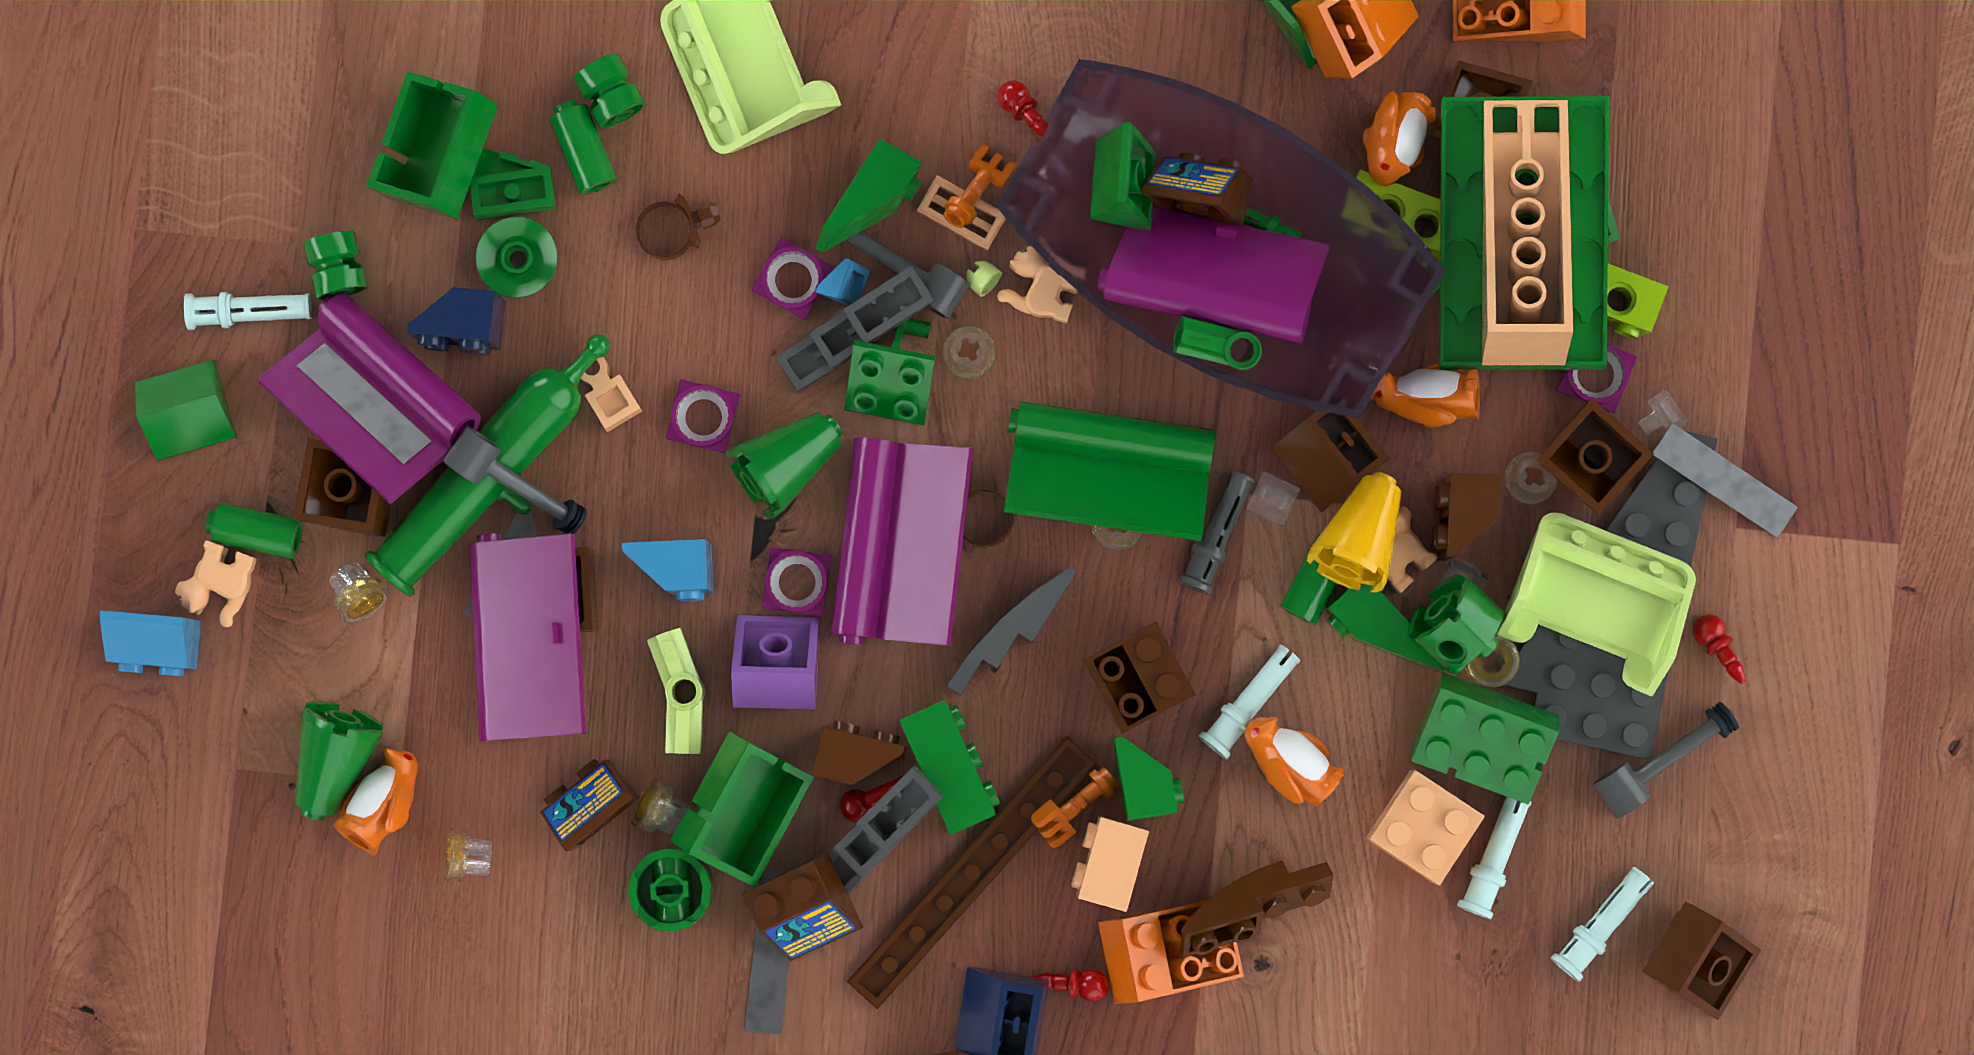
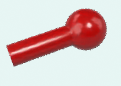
(857, 803)

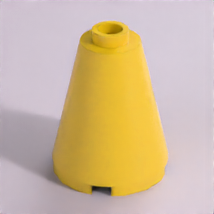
(1361, 535)

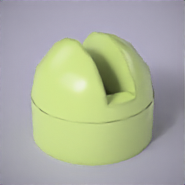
(984, 278)

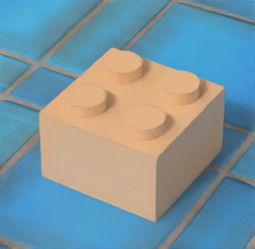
(1425, 827)
(1110, 864)

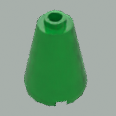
(784, 460)
(331, 755)

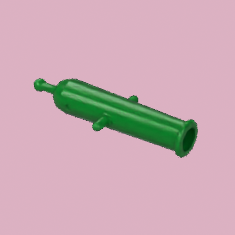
(522, 430)

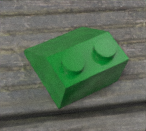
(1145, 783)

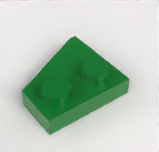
(510, 186)

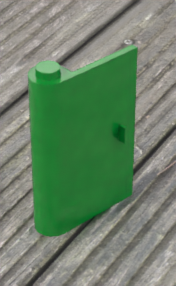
(1109, 470)

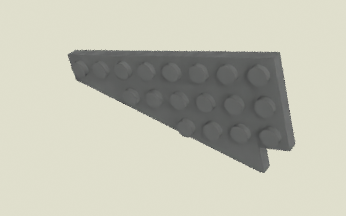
(1587, 682)

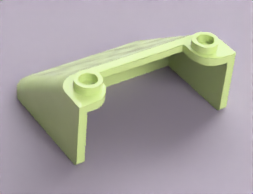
(740, 71)
(1602, 595)

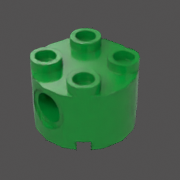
(1457, 623)
(671, 890)

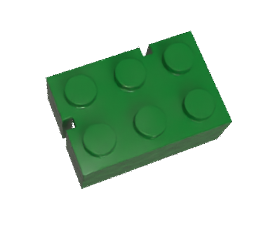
(440, 144)
(1485, 738)
(950, 765)
(742, 809)

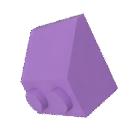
(775, 662)

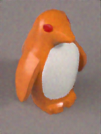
(1397, 135)
(1432, 395)
(1293, 761)
(379, 802)

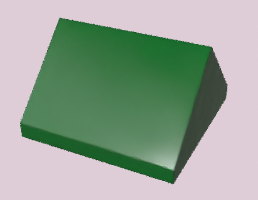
(1120, 170)
(183, 410)

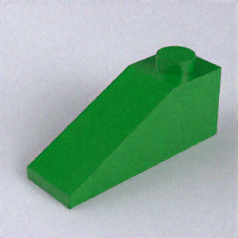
(873, 195)
(1376, 623)

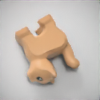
(1044, 294)
(1406, 549)
(214, 575)

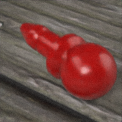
(1015, 99)
(1711, 632)
(1090, 985)

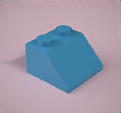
(676, 565)
(150, 641)

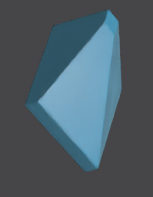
(844, 283)

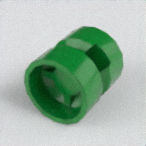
(607, 86)
(335, 264)

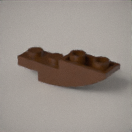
(1238, 908)

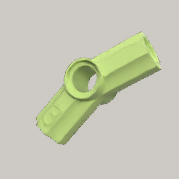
(675, 665)

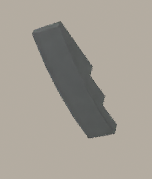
(861, 321)
(1023, 620)
(884, 827)

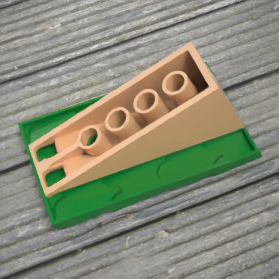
(1524, 232)

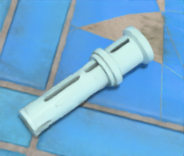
(297, 308)
(1237, 716)
(1489, 874)
(1591, 938)

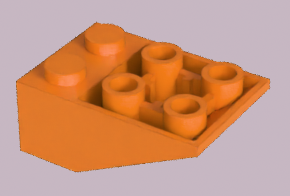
(1518, 20)
(1352, 33)
(1147, 958)

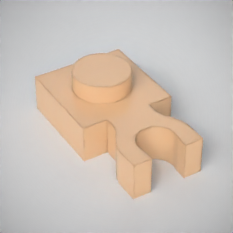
(610, 397)

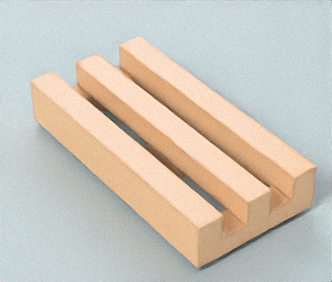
(992, 230)

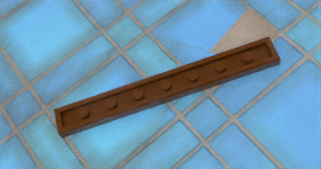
(970, 874)

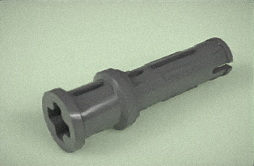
(1210, 551)

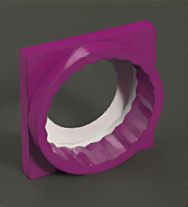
(782, 254)
(687, 394)
(1609, 399)
(777, 562)

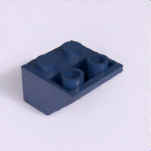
(462, 319)
(1000, 1013)

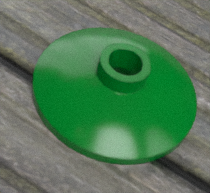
(502, 242)

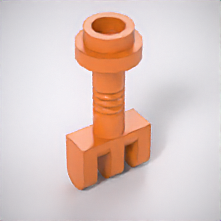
(960, 210)
(1054, 821)

